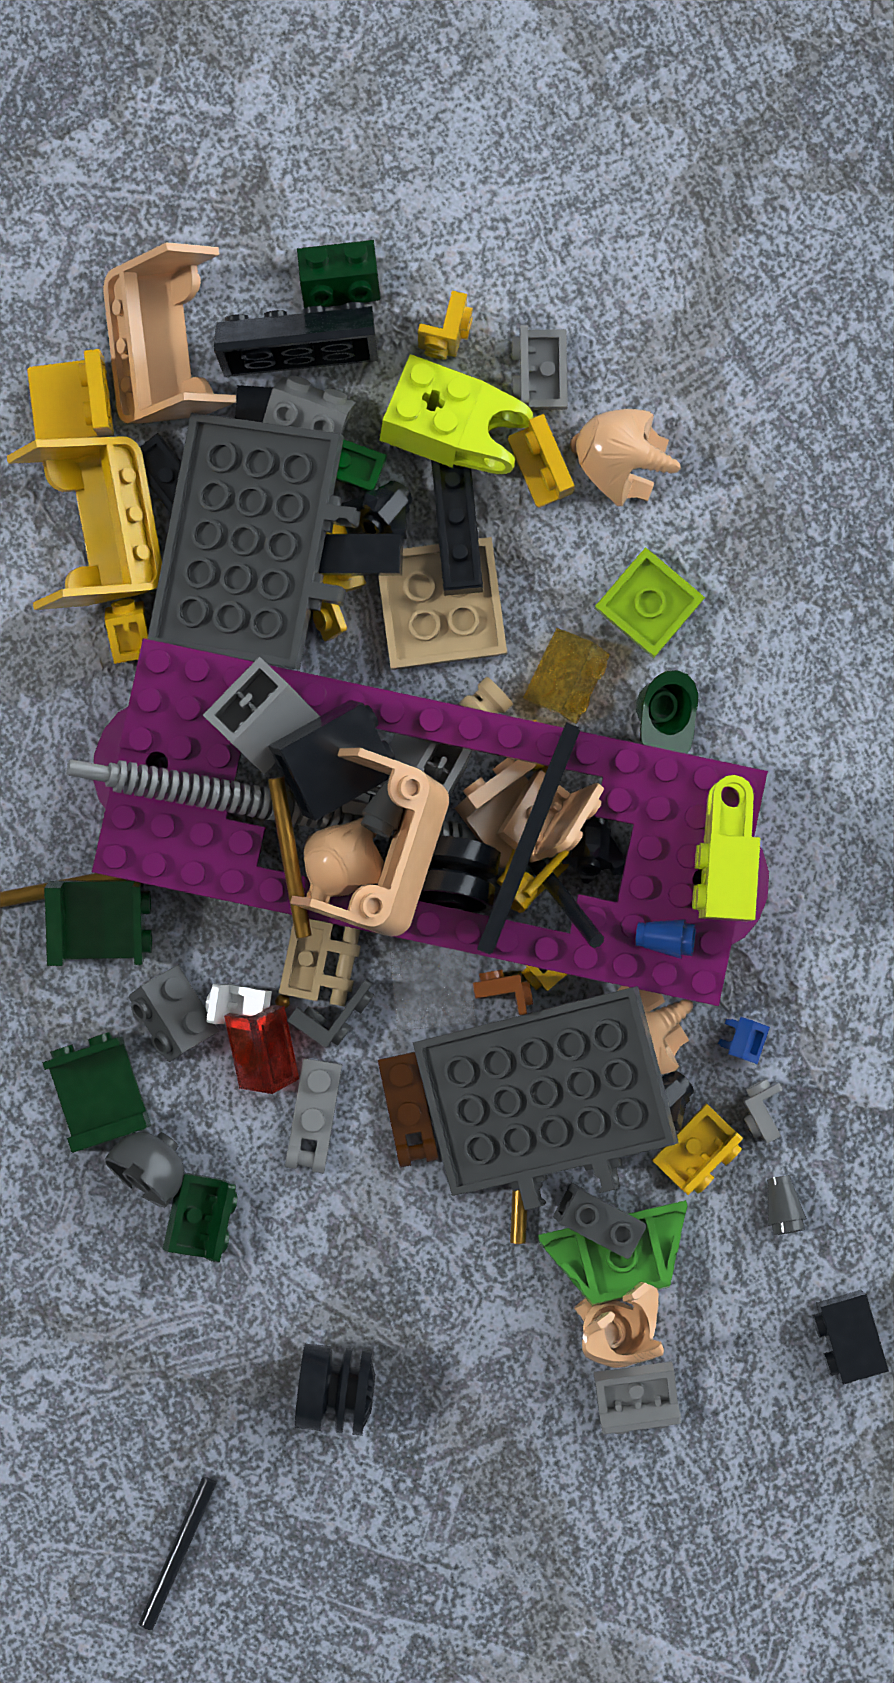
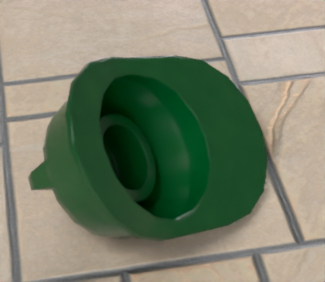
(668, 711)

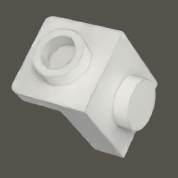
(236, 1000)

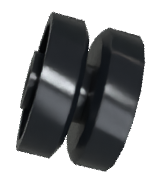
(461, 875)

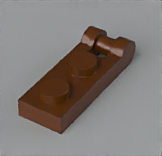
(407, 1108)

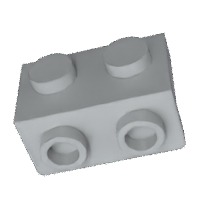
(542, 368)
(303, 406)
(637, 1398)

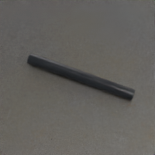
(569, 906)
(177, 1553)

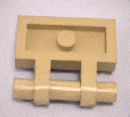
(306, 963)

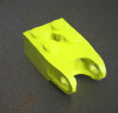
(450, 417)
(728, 856)

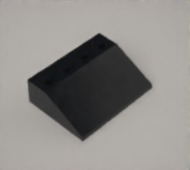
(296, 340)

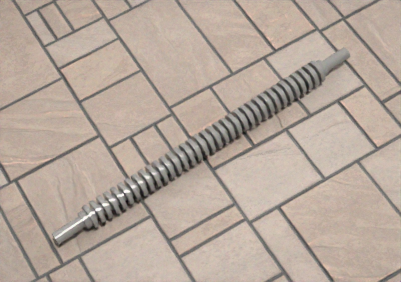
(216, 794)

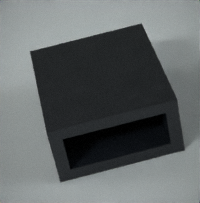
(311, 760)

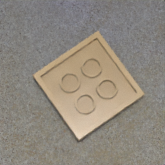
(437, 628)

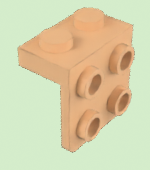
(491, 802)
(563, 820)

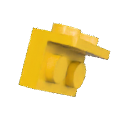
(541, 462)

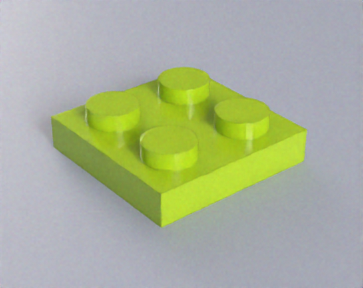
(649, 602)

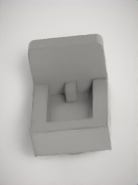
(759, 1120)

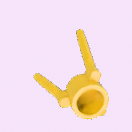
(530, 886)

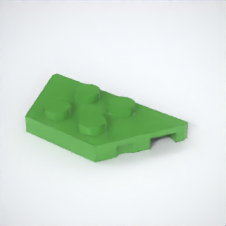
(607, 1276)

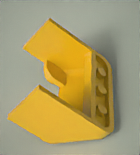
(112, 512)

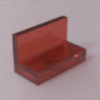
(262, 1050)

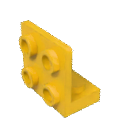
(71, 398)

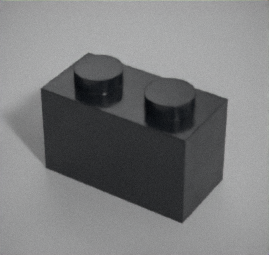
(850, 1336)

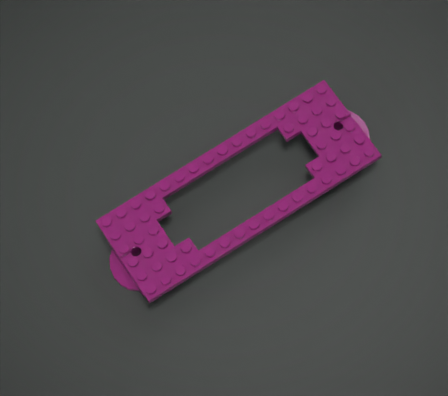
(219, 858)

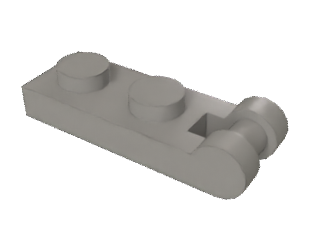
(314, 1113)

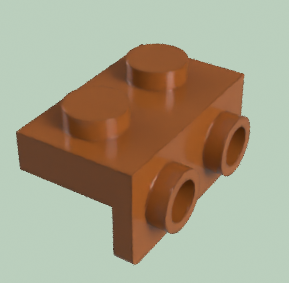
(495, 983)

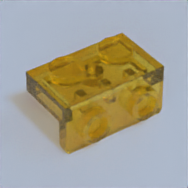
(567, 675)

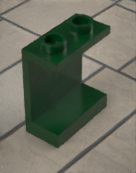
(96, 920)
(97, 1091)

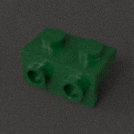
(338, 274)
(201, 1217)

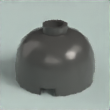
(148, 1165)

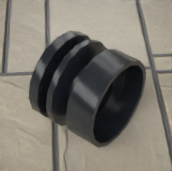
(334, 1389)

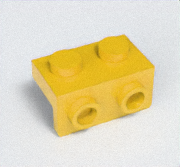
(457, 325)
(701, 1147)

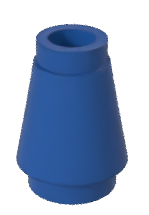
(667, 937)

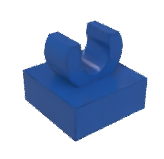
(748, 1039)

